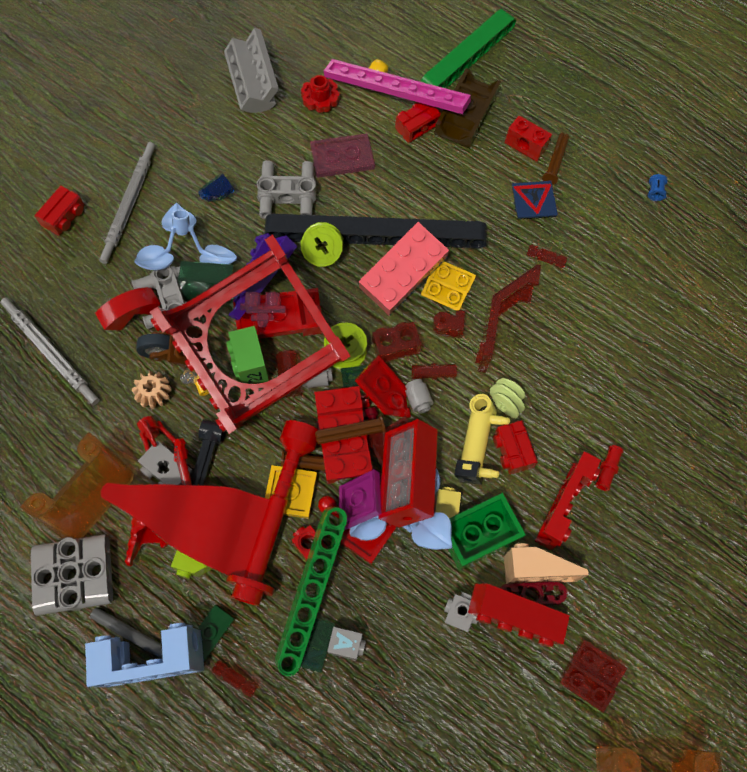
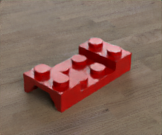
(293, 321)
(349, 456)
(555, 526)

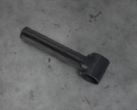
(210, 435)

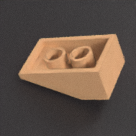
(534, 565)

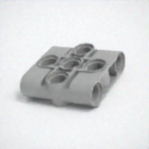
(53, 559)

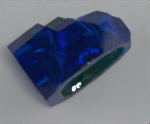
(216, 188)

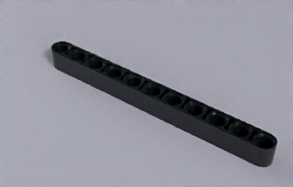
(380, 230)

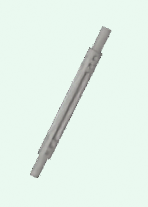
(127, 203)
(49, 351)

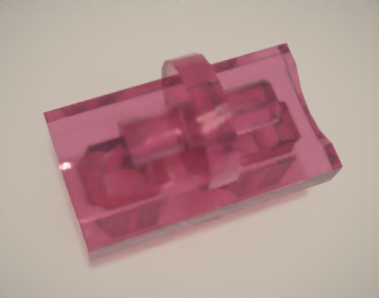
(253, 305)

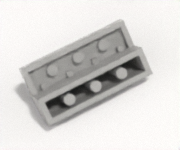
(252, 73)

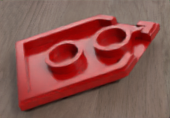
(384, 388)

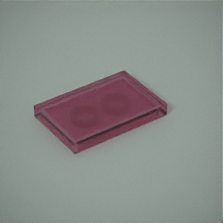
(342, 155)

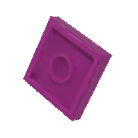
(361, 498)

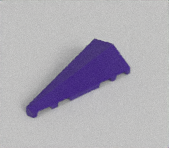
(287, 246)

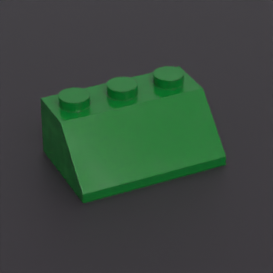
(483, 531)

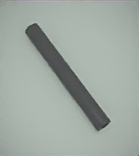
(127, 632)

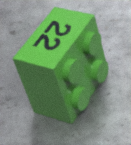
(246, 356)

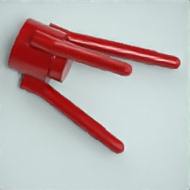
(150, 429)

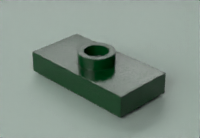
(213, 629)

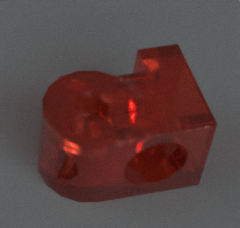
(449, 325)

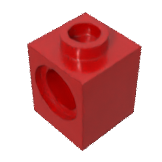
(302, 534)

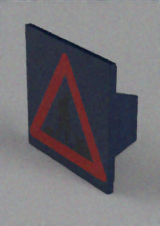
(534, 199)

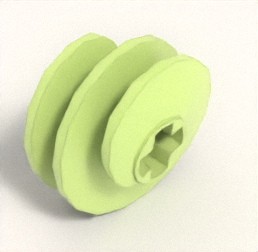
(508, 397)

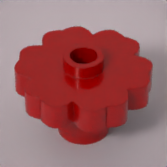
(320, 94)

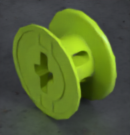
(318, 255)
(355, 338)

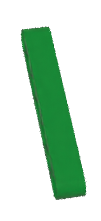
(470, 50)
(313, 601)

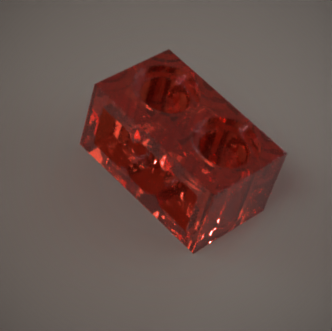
(398, 347)

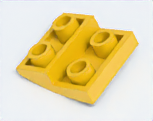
(448, 286)

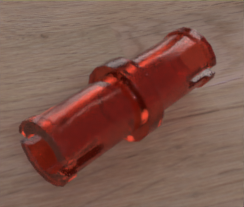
(434, 371)

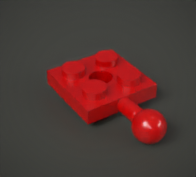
(365, 549)

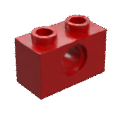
(528, 138)

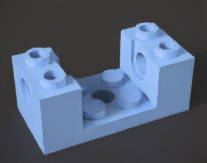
(110, 659)

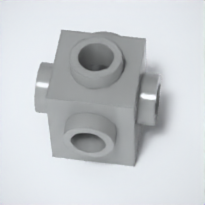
(453, 617)

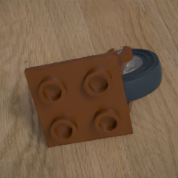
(160, 346)

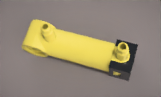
(470, 466)

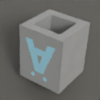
(346, 644)

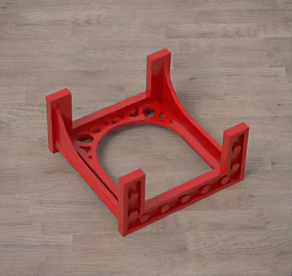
(180, 318)

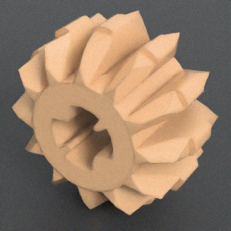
(154, 383)

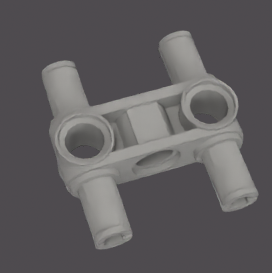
(286, 189)
(167, 289)

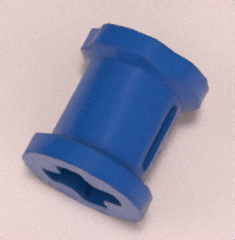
(657, 187)

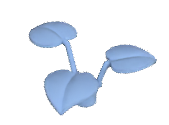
(180, 222)
(428, 533)

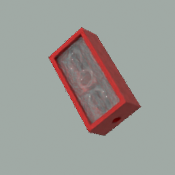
(408, 474)

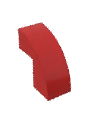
(122, 308)

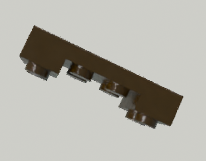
(464, 127)

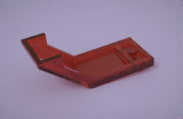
(517, 291)

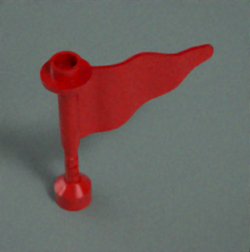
(220, 523)

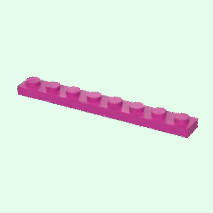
(398, 86)

